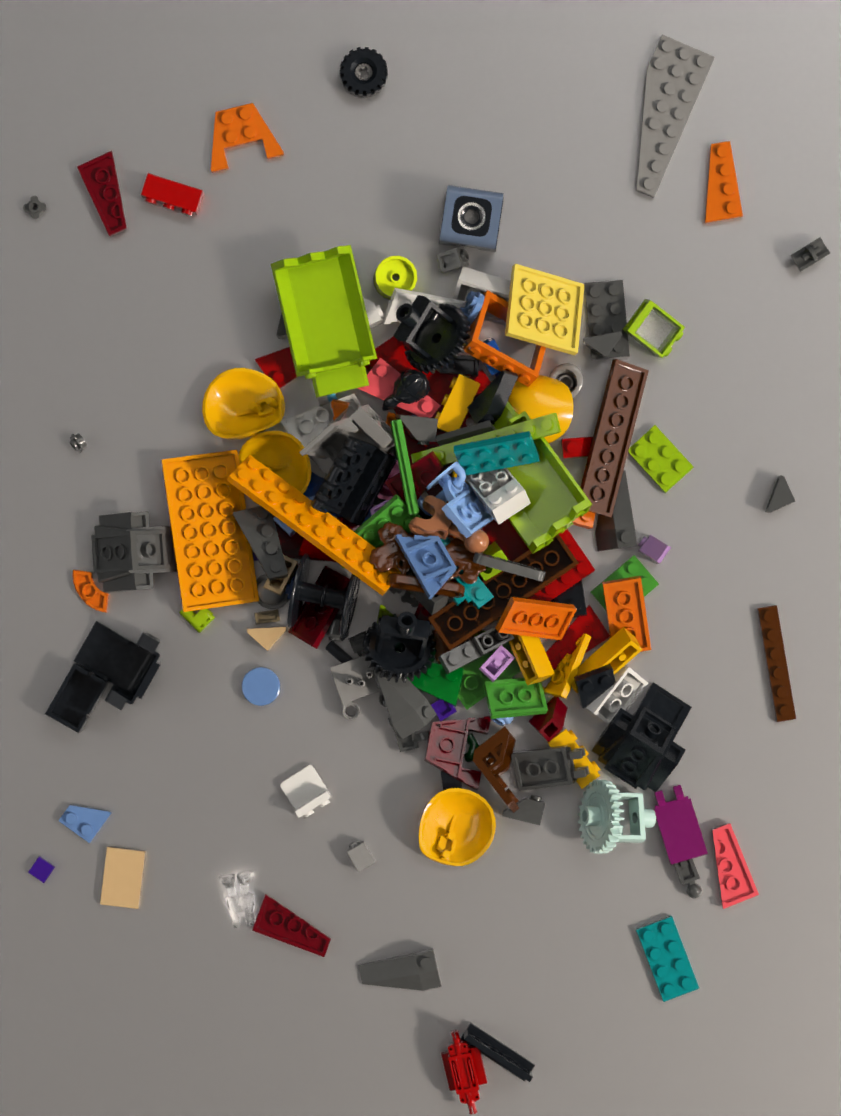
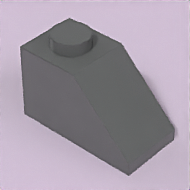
(419, 428)
(529, 810)

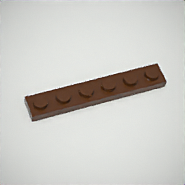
(776, 663)

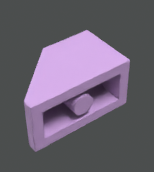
(653, 549)

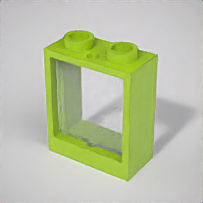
(654, 328)

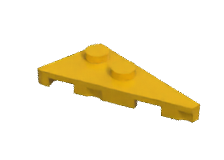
(567, 669)

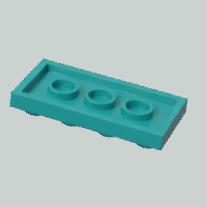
(497, 453)
(667, 958)

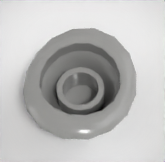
(570, 376)
(267, 598)

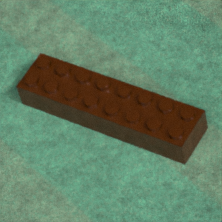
(462, 621)

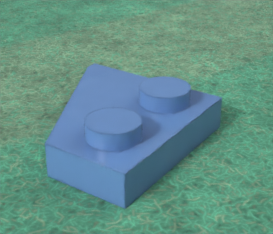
(84, 821)

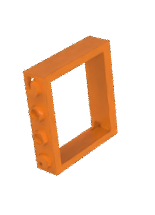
(493, 357)

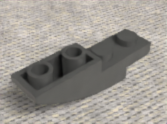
(473, 649)

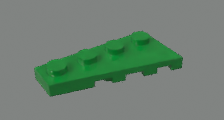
(439, 684)

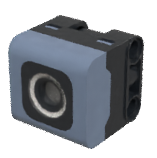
(471, 218)

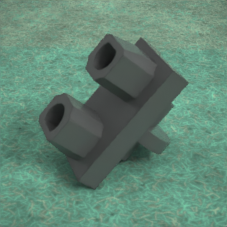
(810, 254)

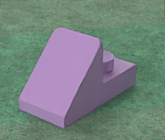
(497, 663)

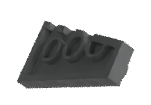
(262, 535)

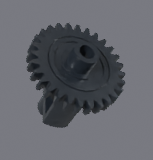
(431, 333)
(403, 635)

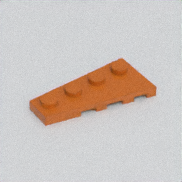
(722, 192)

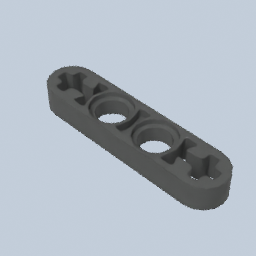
(509, 566)

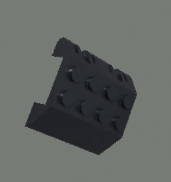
(354, 480)

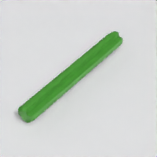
(404, 467)

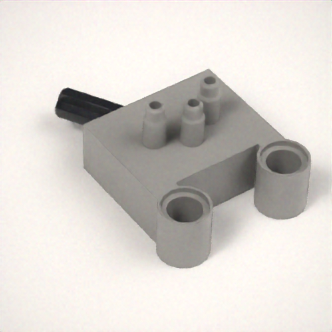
(352, 678)

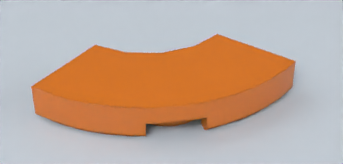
(89, 591)

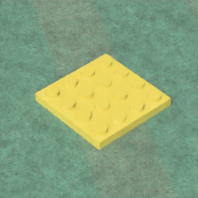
(544, 309)

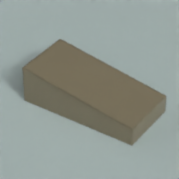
(266, 616)

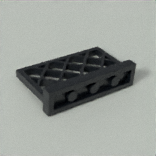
(498, 1052)

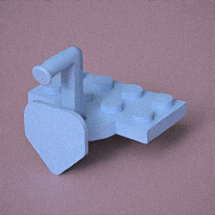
(463, 506)

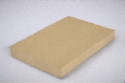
(122, 877)

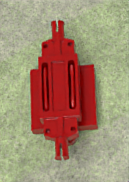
(464, 1070)

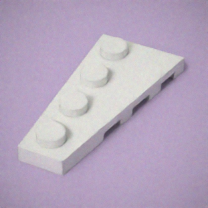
(403, 296)

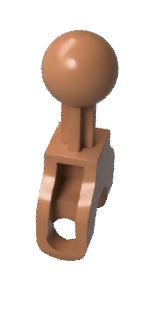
(441, 526)

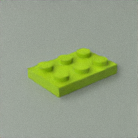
(660, 459)

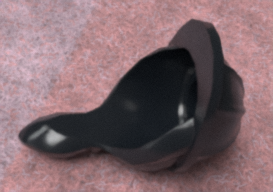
(408, 388)

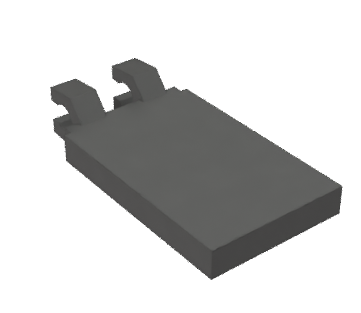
(547, 767)

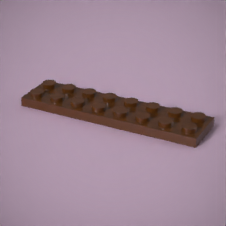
(613, 436)

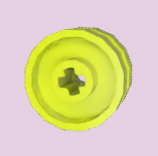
(396, 266)

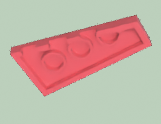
(381, 385)
(733, 873)

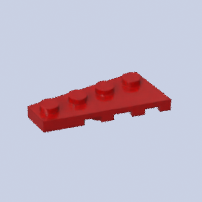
(278, 366)

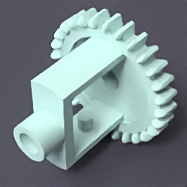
(601, 817)

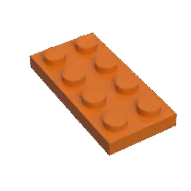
(627, 608)
(536, 618)

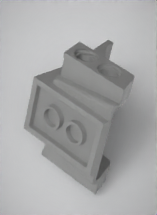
(361, 424)

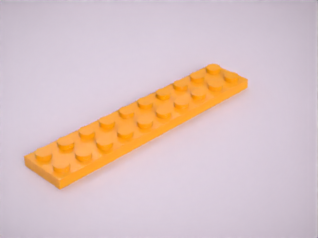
(315, 526)

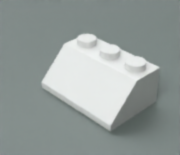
(479, 281)
(619, 695)

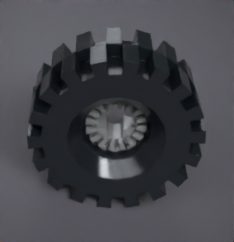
(359, 60)

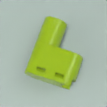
(199, 620)

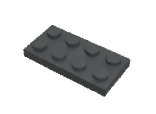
(607, 314)

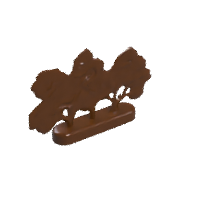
(390, 554)

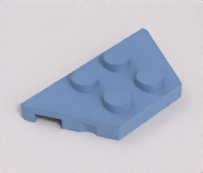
(428, 561)

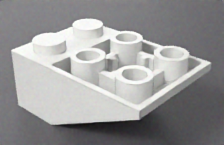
(499, 493)

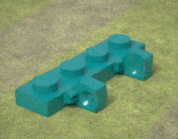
(475, 592)

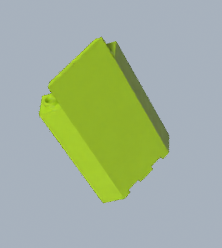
(325, 319)
(550, 488)

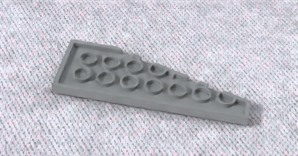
(670, 93)

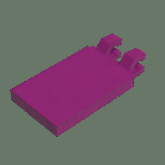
(679, 827)

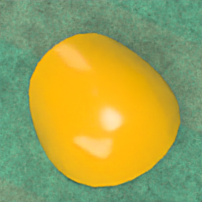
(544, 398)
(242, 404)
(281, 455)
(456, 827)

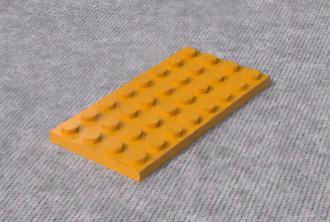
(208, 545)

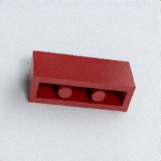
(172, 194)

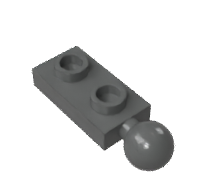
(687, 875)

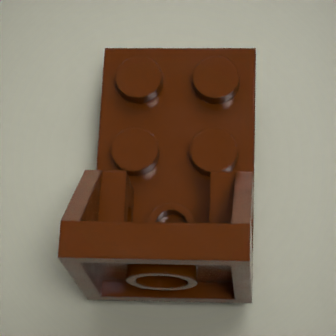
(494, 759)

